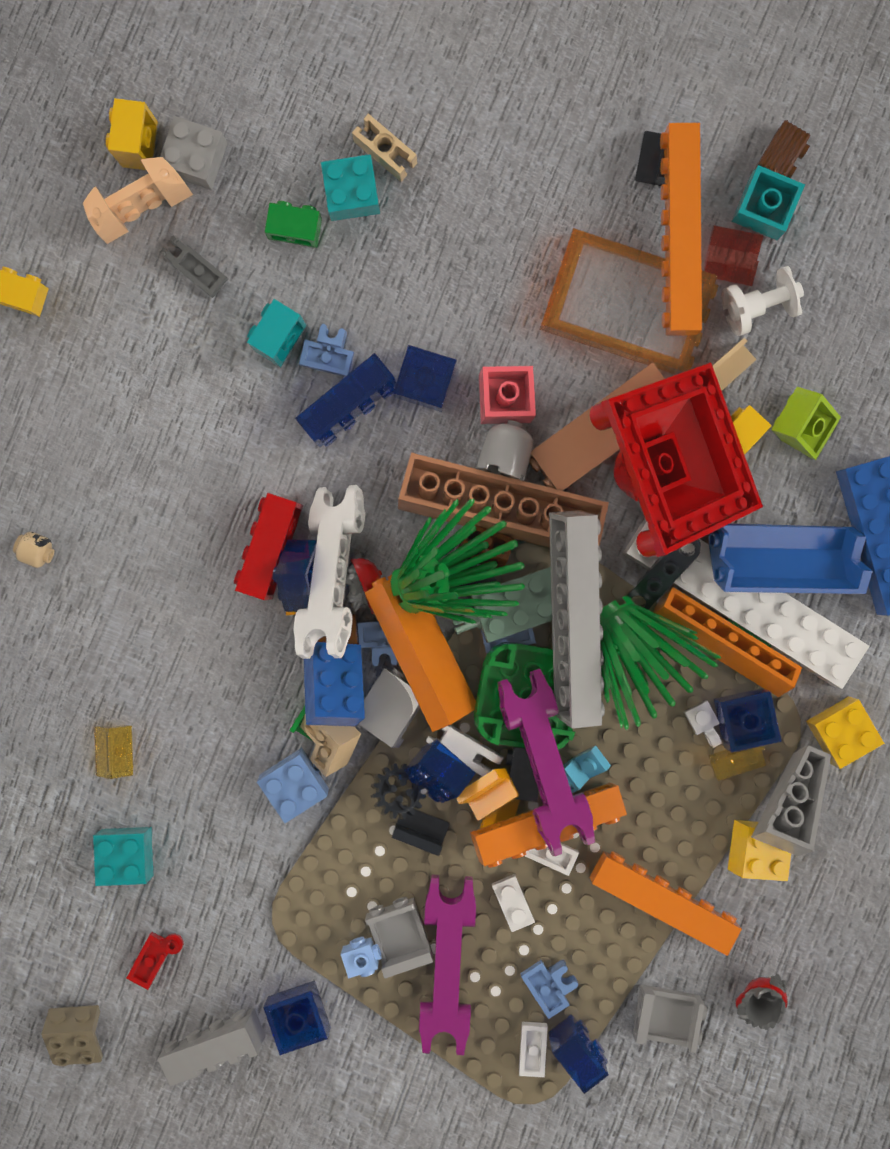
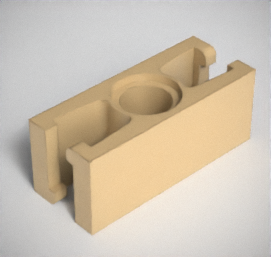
(383, 137)

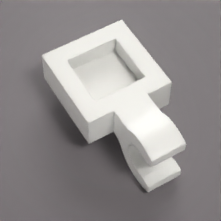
(703, 720)

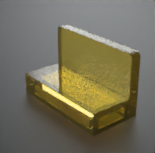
(113, 751)
(730, 764)

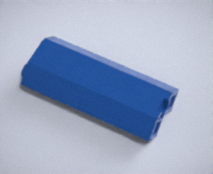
(789, 559)

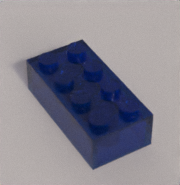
(347, 401)

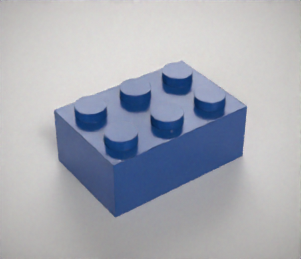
(334, 687)

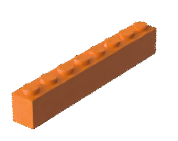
(682, 229)

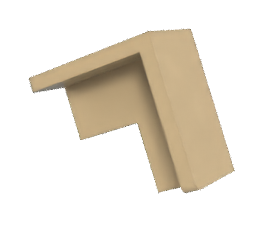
(332, 747)

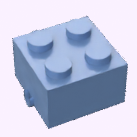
(293, 785)

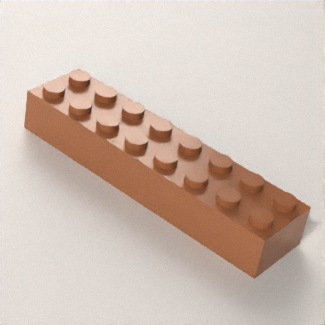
(435, 484)

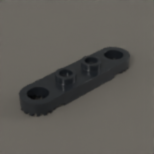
(663, 574)

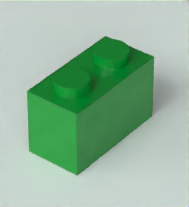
(293, 224)

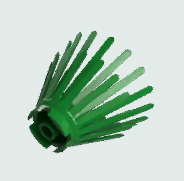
(429, 579)
(630, 638)

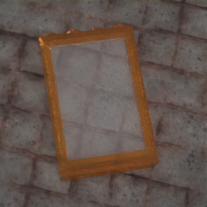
(614, 303)

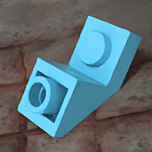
(585, 766)

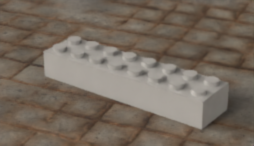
(576, 617)

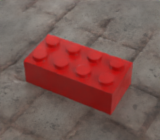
(270, 534)

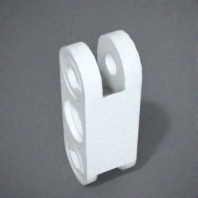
(468, 749)

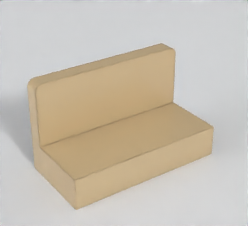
(733, 364)

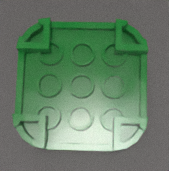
(514, 663)

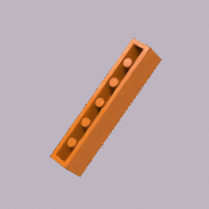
(731, 643)
(520, 833)
(665, 902)

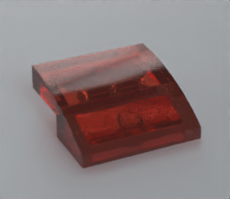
(733, 255)

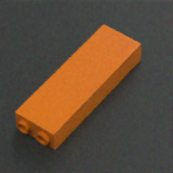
(423, 658)

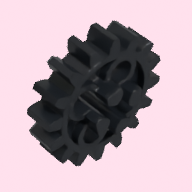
(384, 787)

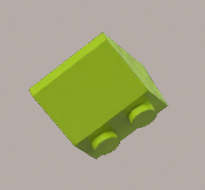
(806, 422)

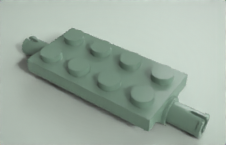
(533, 608)

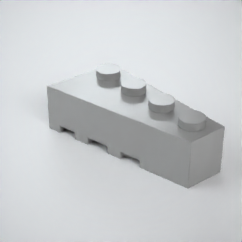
(796, 803)

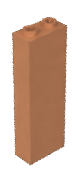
(579, 444)

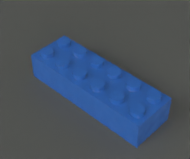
(868, 507)

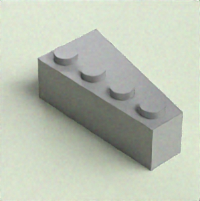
(212, 1047)

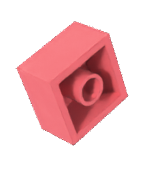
(507, 394)

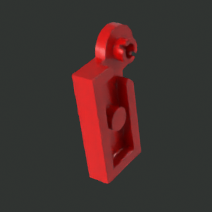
(152, 958)

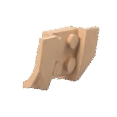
(127, 204)

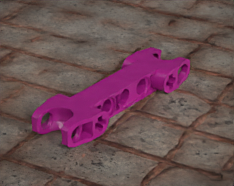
(559, 804)
(445, 1011)

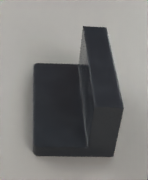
(650, 160)
(422, 831)

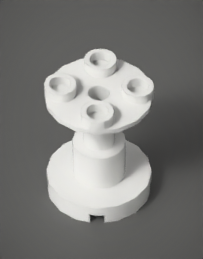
(754, 304)

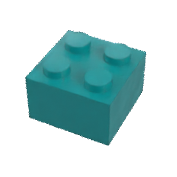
(350, 187)
(768, 202)
(276, 332)
(123, 856)

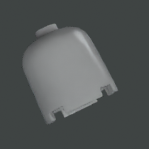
(506, 450)

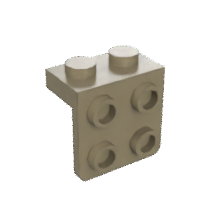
(72, 1036)

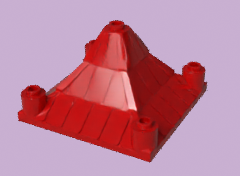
(679, 458)

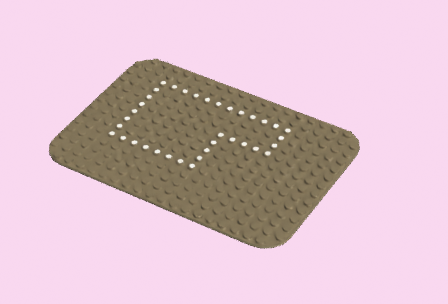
(673, 828)

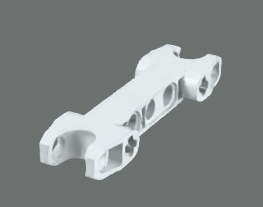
(325, 610)

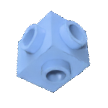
(361, 957)

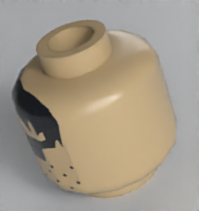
(33, 549)

